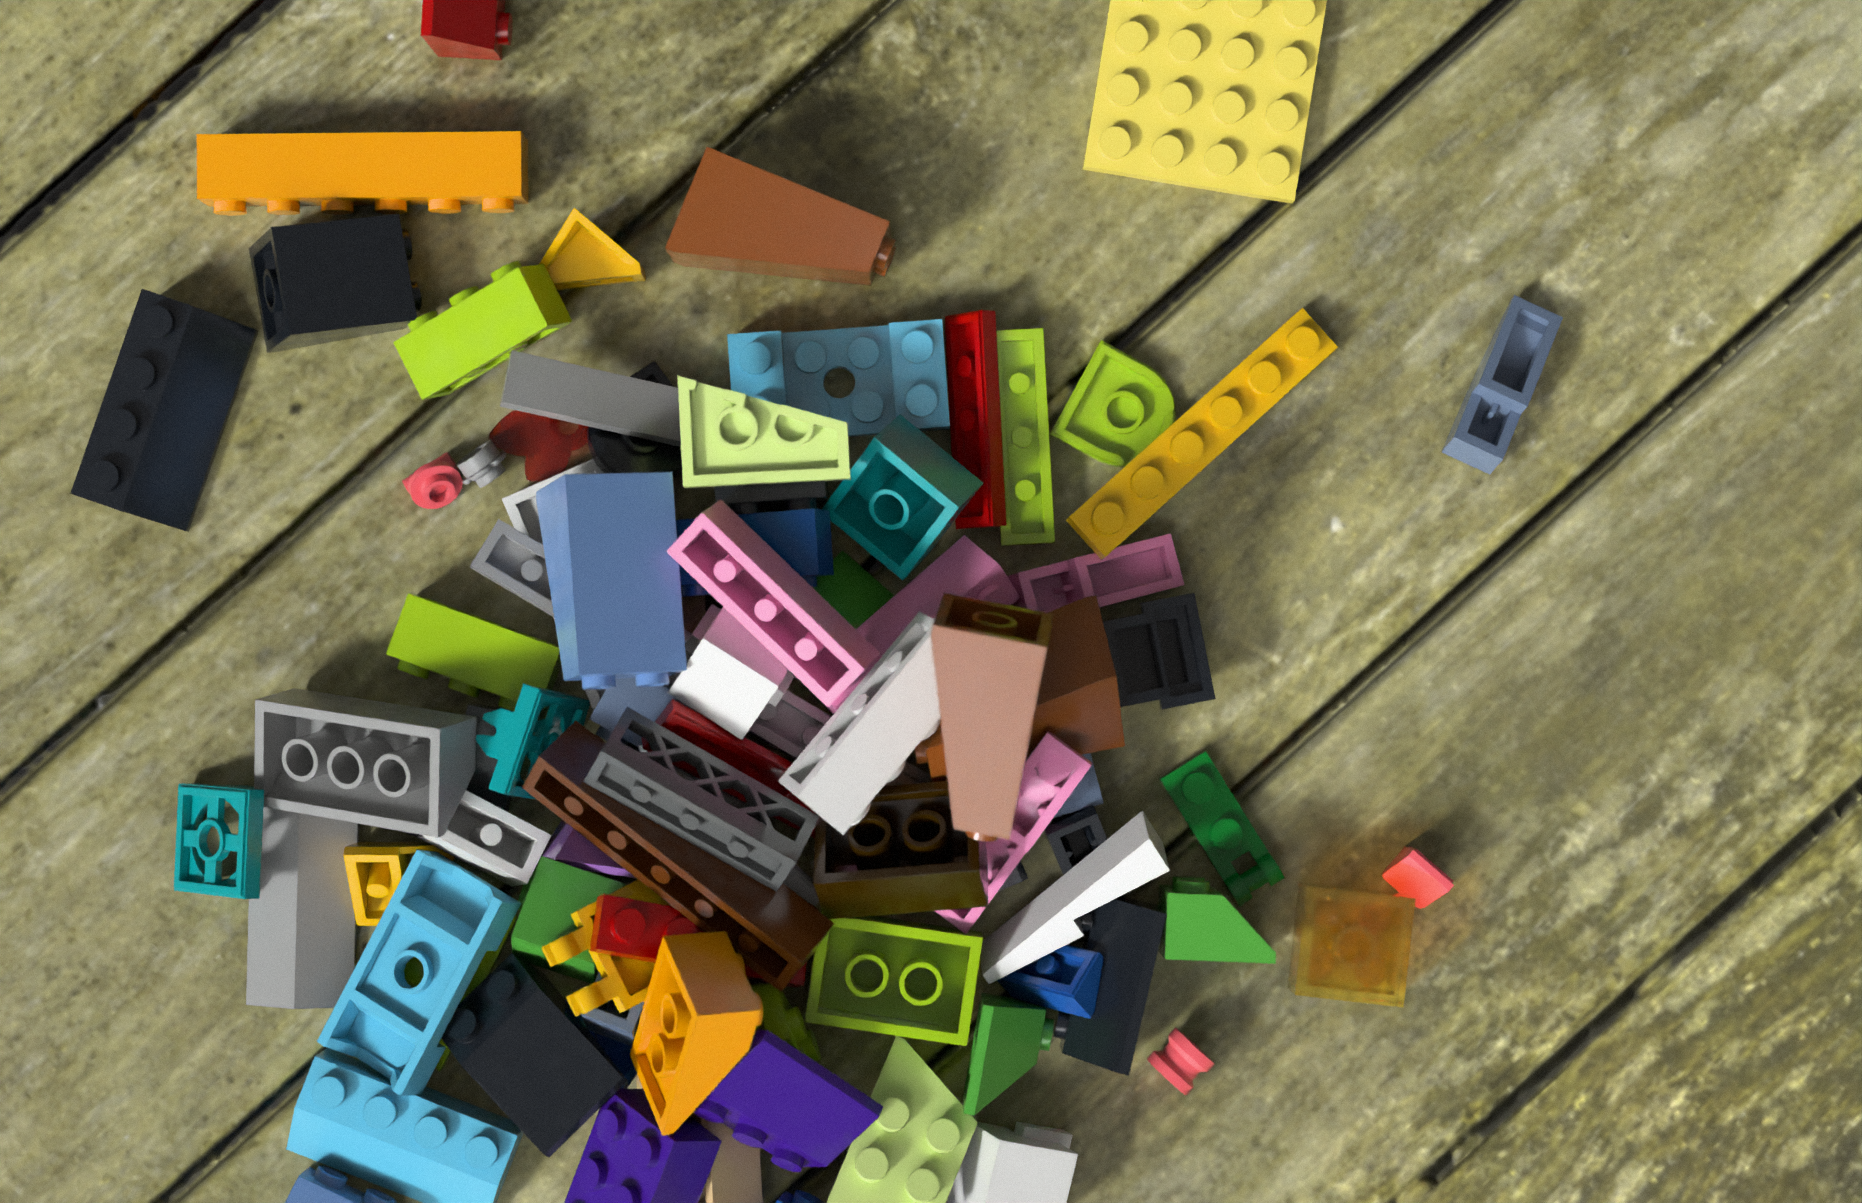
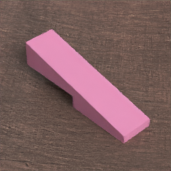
(1047, 782)

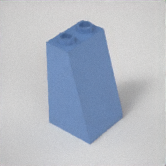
(612, 577)

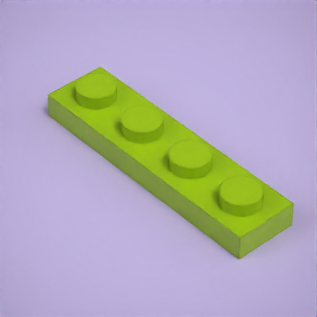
(1025, 438)

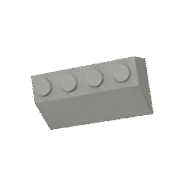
(363, 760)

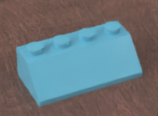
(412, 1144)

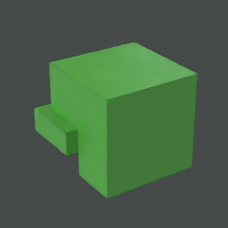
(545, 913)

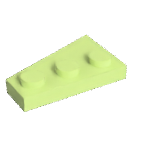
(755, 441)

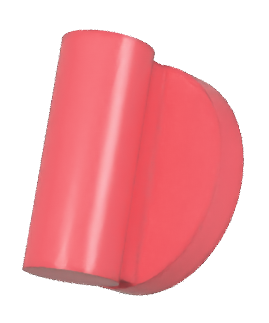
(435, 483)

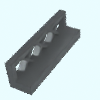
(697, 807)

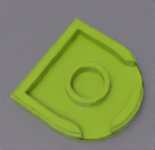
(1115, 408)

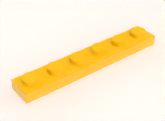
(1201, 434)

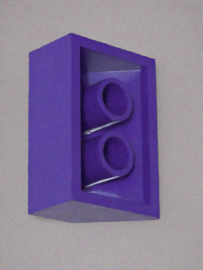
(788, 1105)

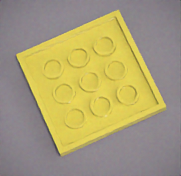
(1206, 93)

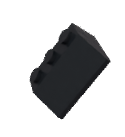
(1128, 938)

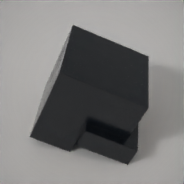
(1161, 654)

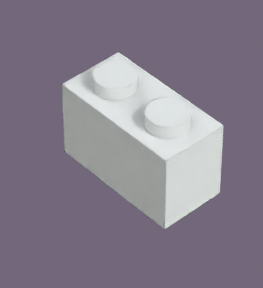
(492, 840)

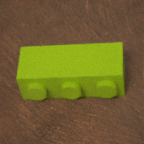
(481, 329)
(471, 651)

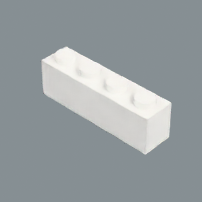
(870, 732)

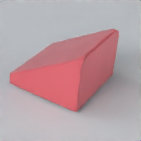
(1417, 877)

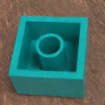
(901, 496)

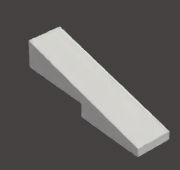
(1053, 918)

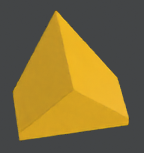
(588, 257)
(375, 873)

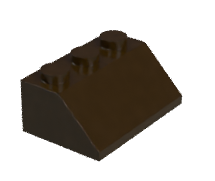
(900, 858)

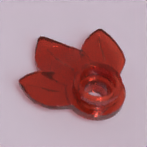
(539, 440)

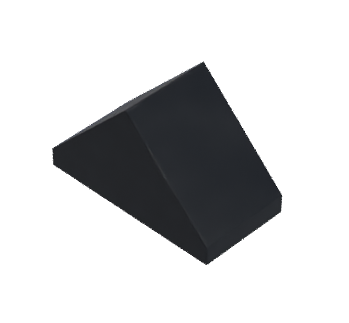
(1074, 836)

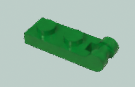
(1220, 826)

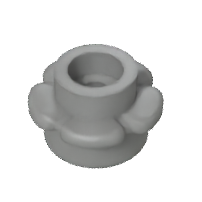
(482, 464)

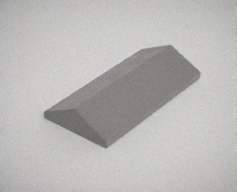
(305, 915)

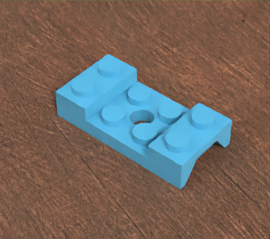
(893, 365)
(446, 923)

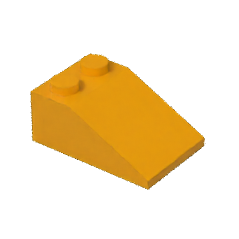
(692, 1024)

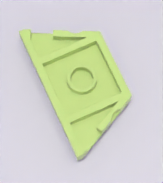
(914, 1142)

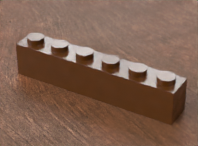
(764, 926)

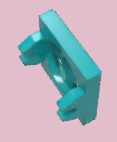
(515, 733)
(192, 842)

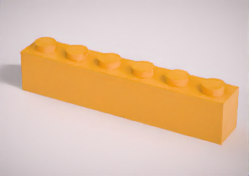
(362, 170)

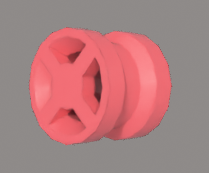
(1180, 1061)

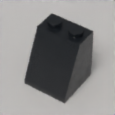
(333, 281)

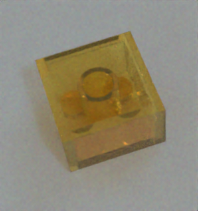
(1351, 944)

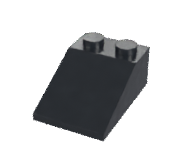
(532, 1054)

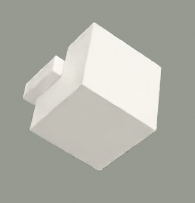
(729, 673)
(1015, 1166)

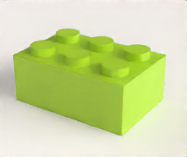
(896, 979)

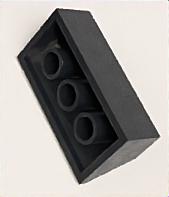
(164, 411)

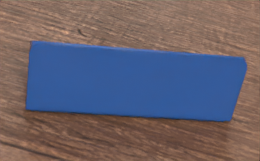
(1059, 981)

